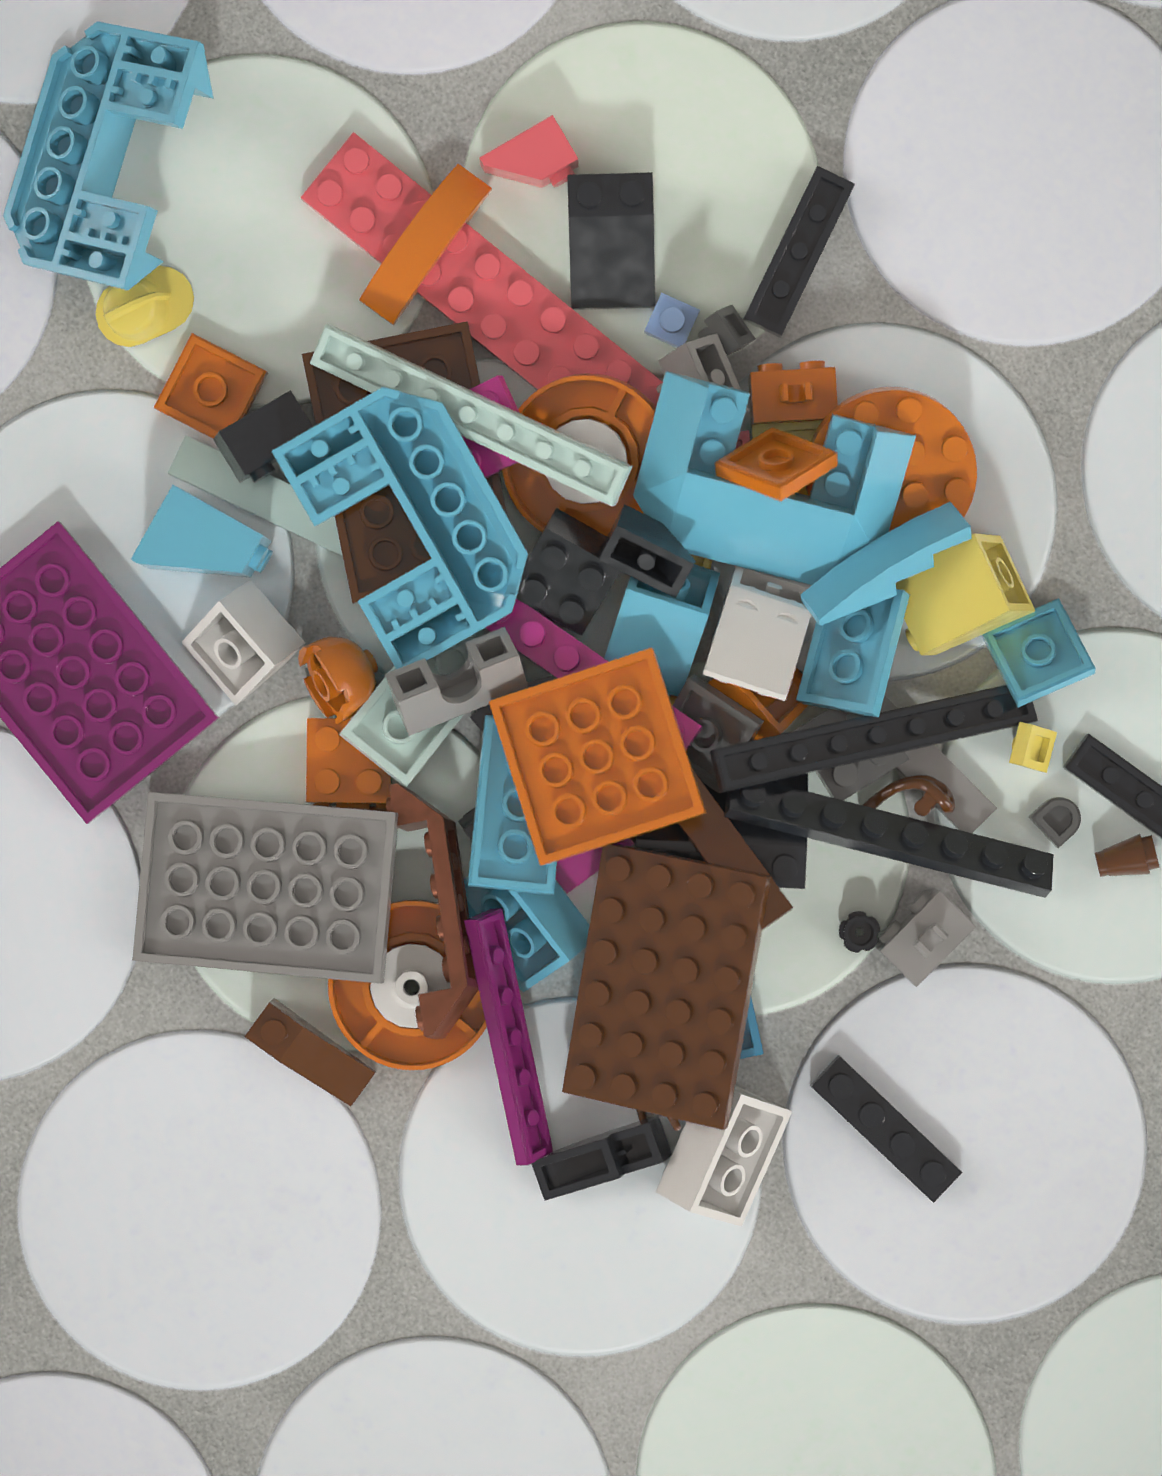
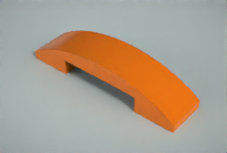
(424, 243)

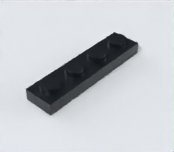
(799, 251)
(886, 1128)

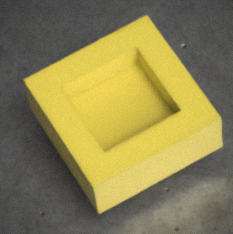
(1032, 747)

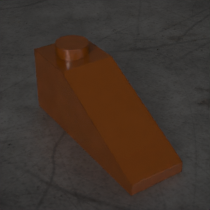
(309, 1052)

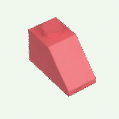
(534, 156)

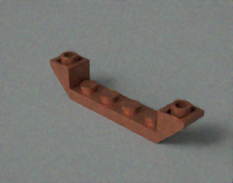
(441, 1008)

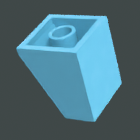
(200, 539)
(665, 624)

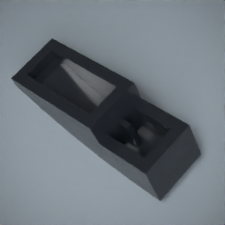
(602, 1158)

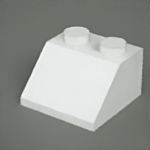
(242, 641)

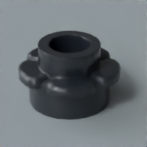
(870, 928)

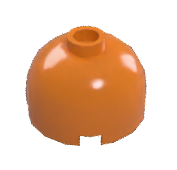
(339, 676)

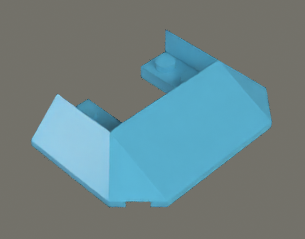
(78, 144)
(446, 497)
(734, 525)

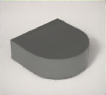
(1057, 819)

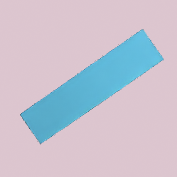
(874, 570)

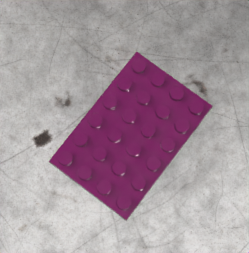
(87, 677)

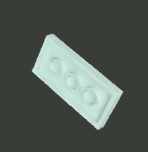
(380, 731)

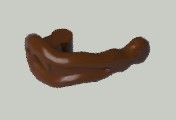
(934, 790)

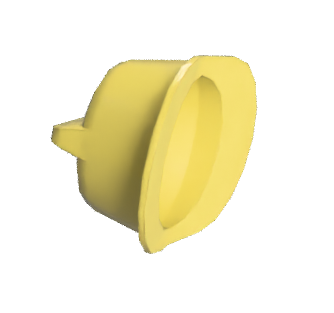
(147, 309)

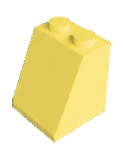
(963, 595)

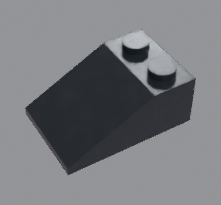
(611, 240)

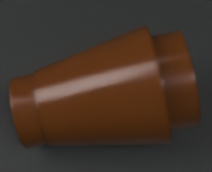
(1128, 857)

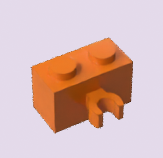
(793, 393)

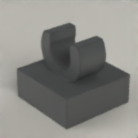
(730, 329)

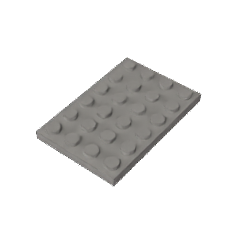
(266, 887)

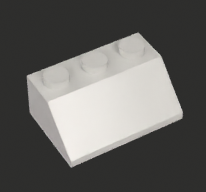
(722, 1169)

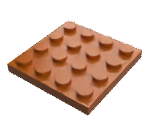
(597, 757)

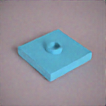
(1039, 653)

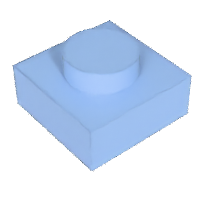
(671, 321)

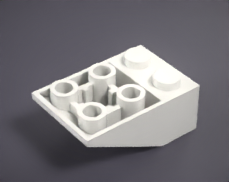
(759, 633)

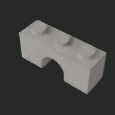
(432, 699)

